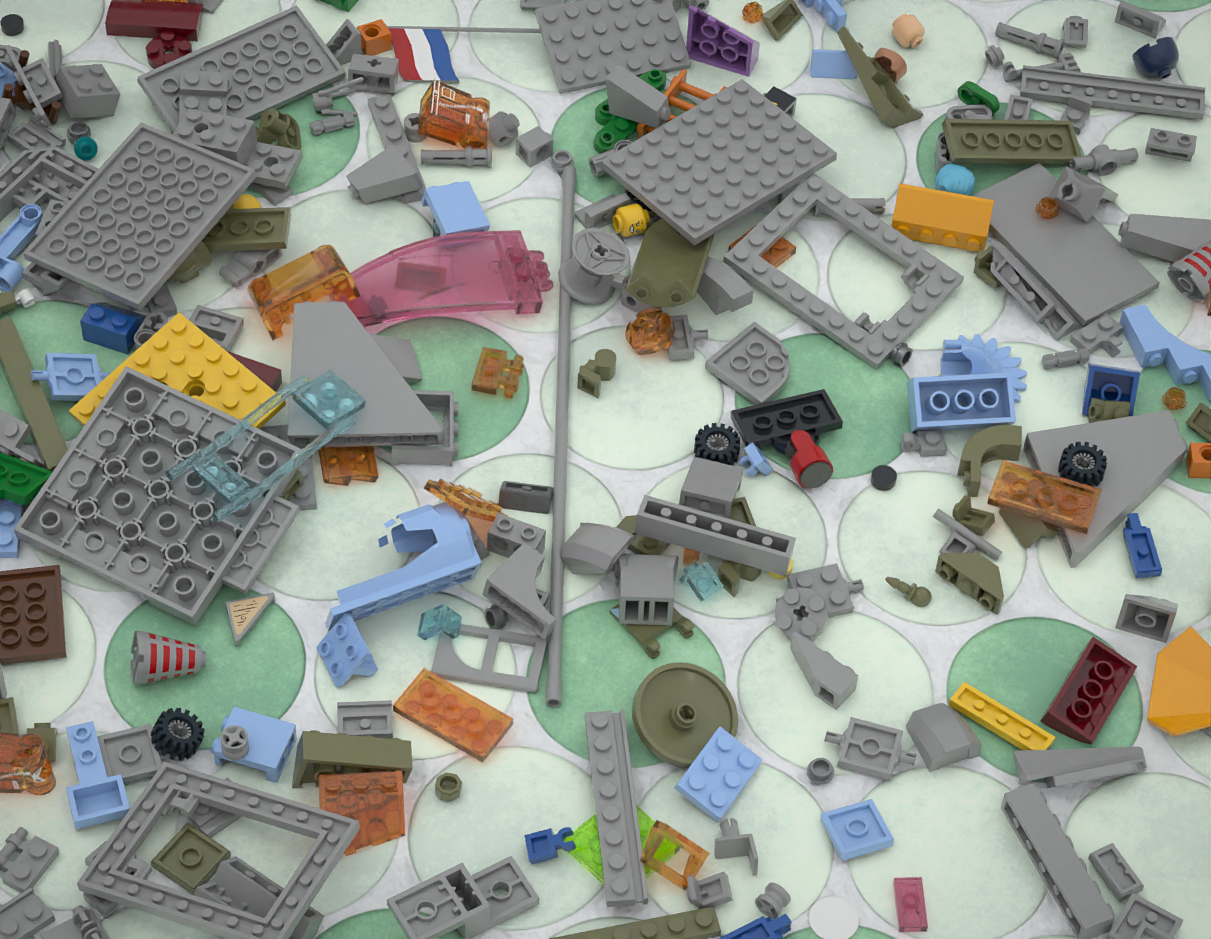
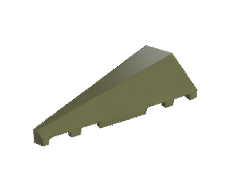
(882, 90)

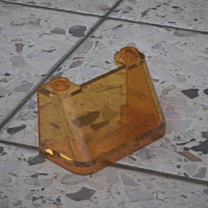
(300, 281)

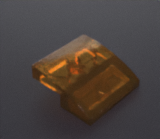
(348, 463)

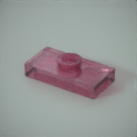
(910, 904)

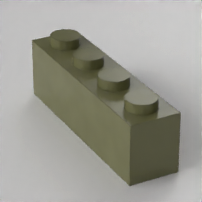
(344, 753)

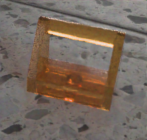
(695, 860)

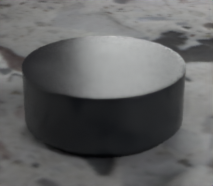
(12, 24)
(883, 477)

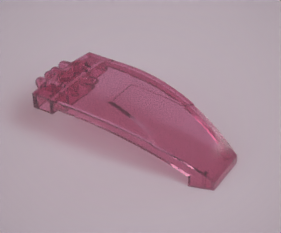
(451, 277)

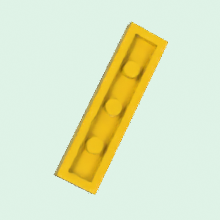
(1000, 719)

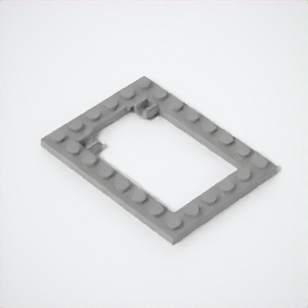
(875, 345)
(111, 868)

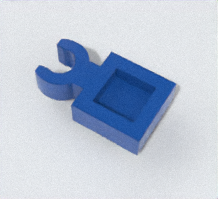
(544, 844)

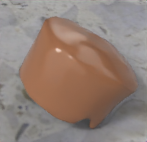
(891, 63)

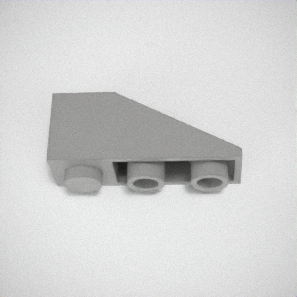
(826, 676)

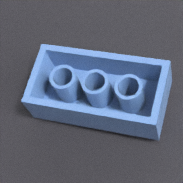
(961, 401)

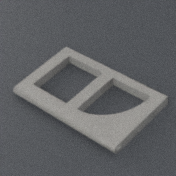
(450, 666)

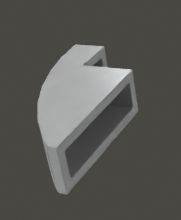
(723, 288)

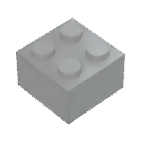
(87, 91)

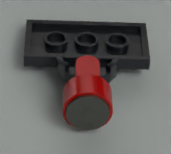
(795, 430)

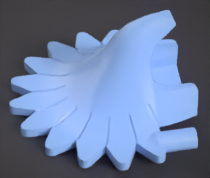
(981, 359)

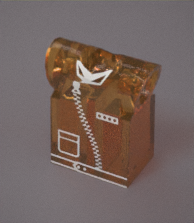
(454, 116)
(25, 765)

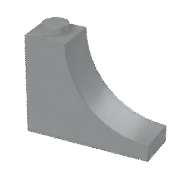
(515, 591)

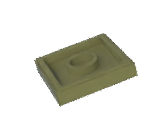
(190, 858)

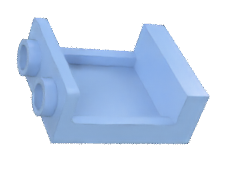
(455, 208)
(268, 741)

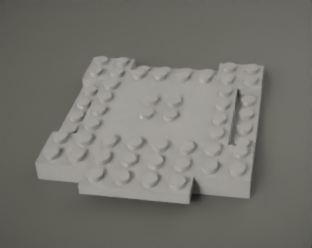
(152, 534)

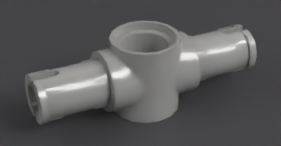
(1104, 159)

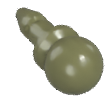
(919, 595)

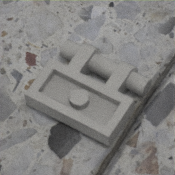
(31, 862)

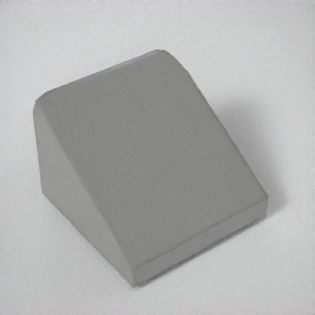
(957, 544)

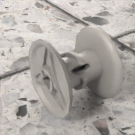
(595, 261)

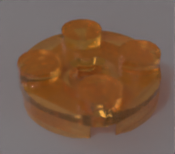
(657, 340)

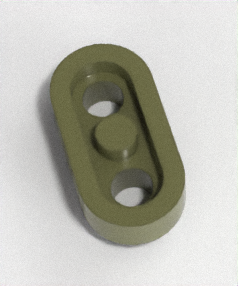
(291, 137)

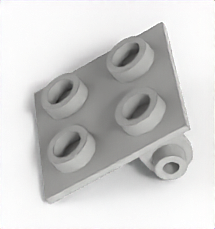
(82, 925)

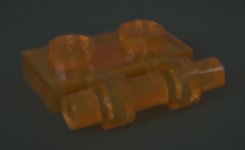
(490, 369)

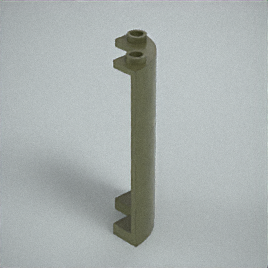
(667, 267)

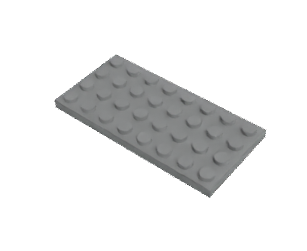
(264, 64)

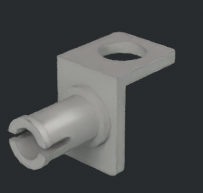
(735, 845)

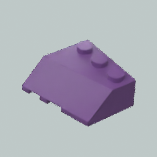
(719, 43)

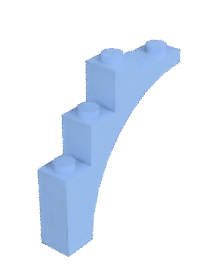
(1156, 346)

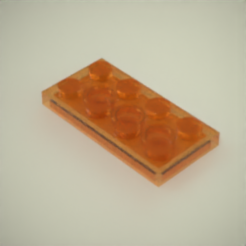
(1044, 496)
(464, 499)
(453, 715)

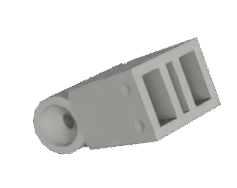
(646, 588)

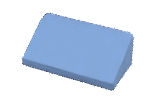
(831, 64)

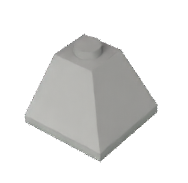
(1147, 616)

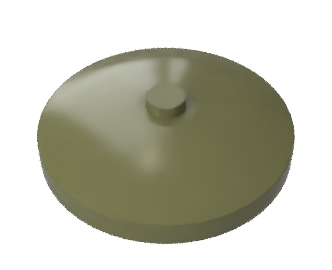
(681, 710)

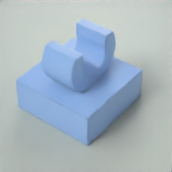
(757, 460)

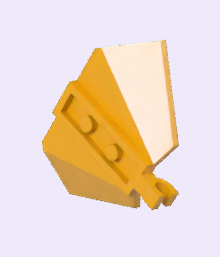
(1182, 685)

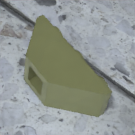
(974, 577)

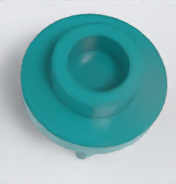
(85, 148)

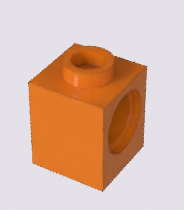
(375, 37)
(1199, 460)

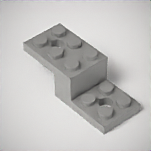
(238, 141)
(463, 901)

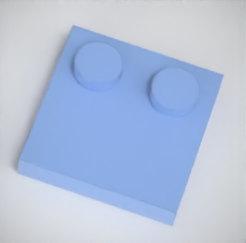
(857, 829)

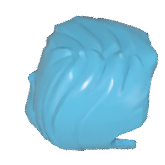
(955, 179)

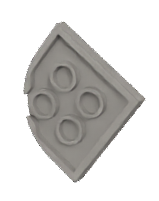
(752, 364)

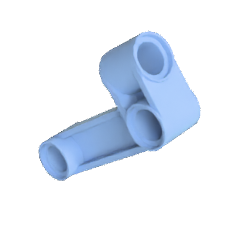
(12, 243)

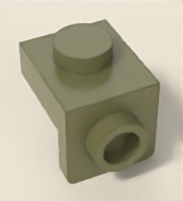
(983, 265)
(1107, 409)
(974, 519)
(48, 736)

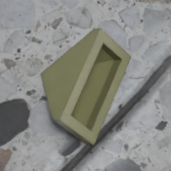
(781, 18)

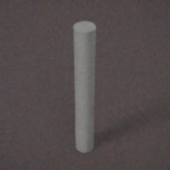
(967, 534)

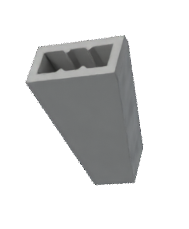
(1164, 235)

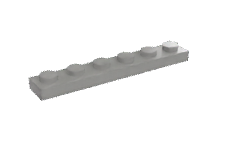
(392, 133)

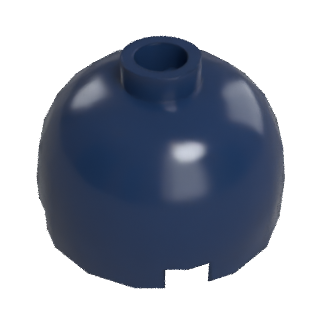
(1157, 59)

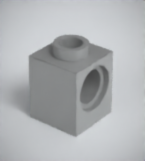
(534, 146)

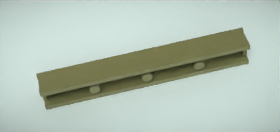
(30, 397)

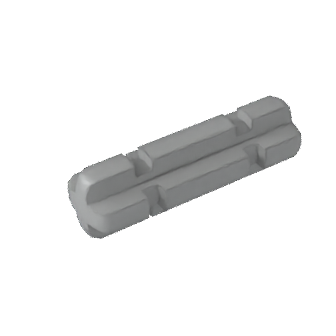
(332, 123)
(1065, 358)

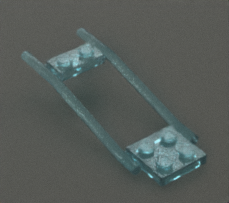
(324, 398)

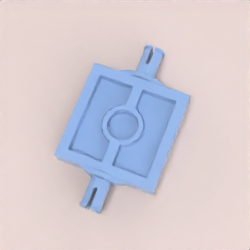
(70, 375)

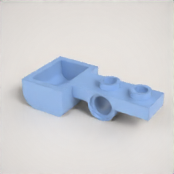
(96, 797)

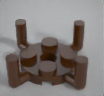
(19, 99)

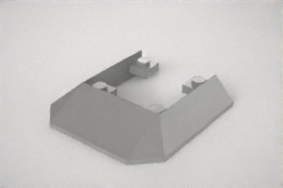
(37, 178)

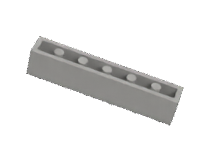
(714, 535)
(1057, 862)

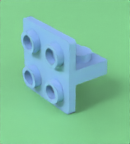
(346, 652)

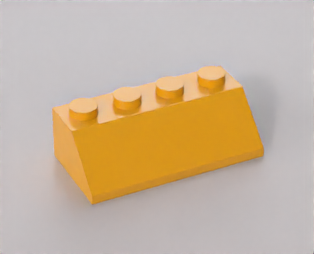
(942, 217)

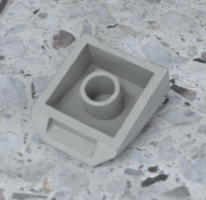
(595, 547)
(942, 736)

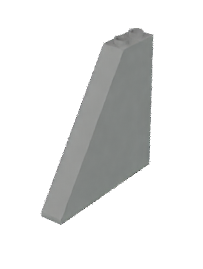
(333, 339)
(1139, 459)

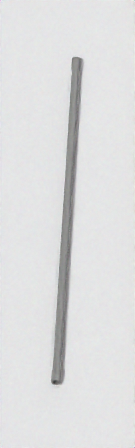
(554, 683)

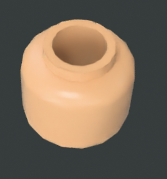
(908, 31)

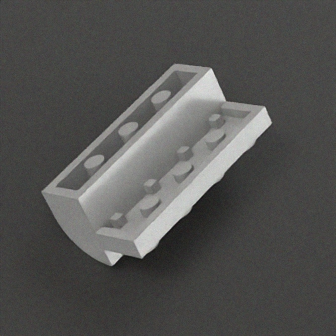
(250, 891)

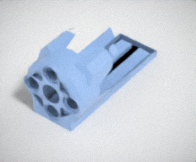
(445, 562)

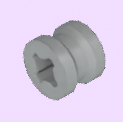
(411, 128)
(232, 736)
(772, 900)

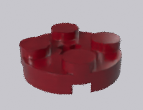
(167, 43)

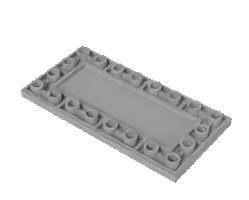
(1069, 256)

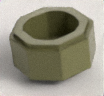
(448, 786)

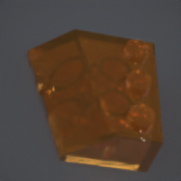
(370, 798)

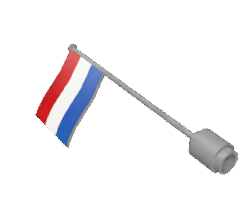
(425, 53)

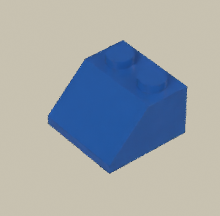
(111, 326)
(1110, 384)

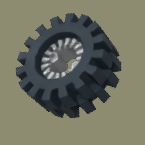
(709, 437)
(1088, 458)
(181, 724)

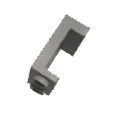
(711, 487)

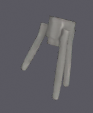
(323, 99)

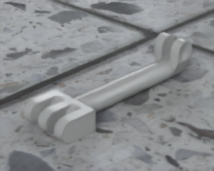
(1064, 62)

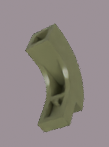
(989, 444)

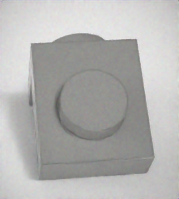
(709, 891)

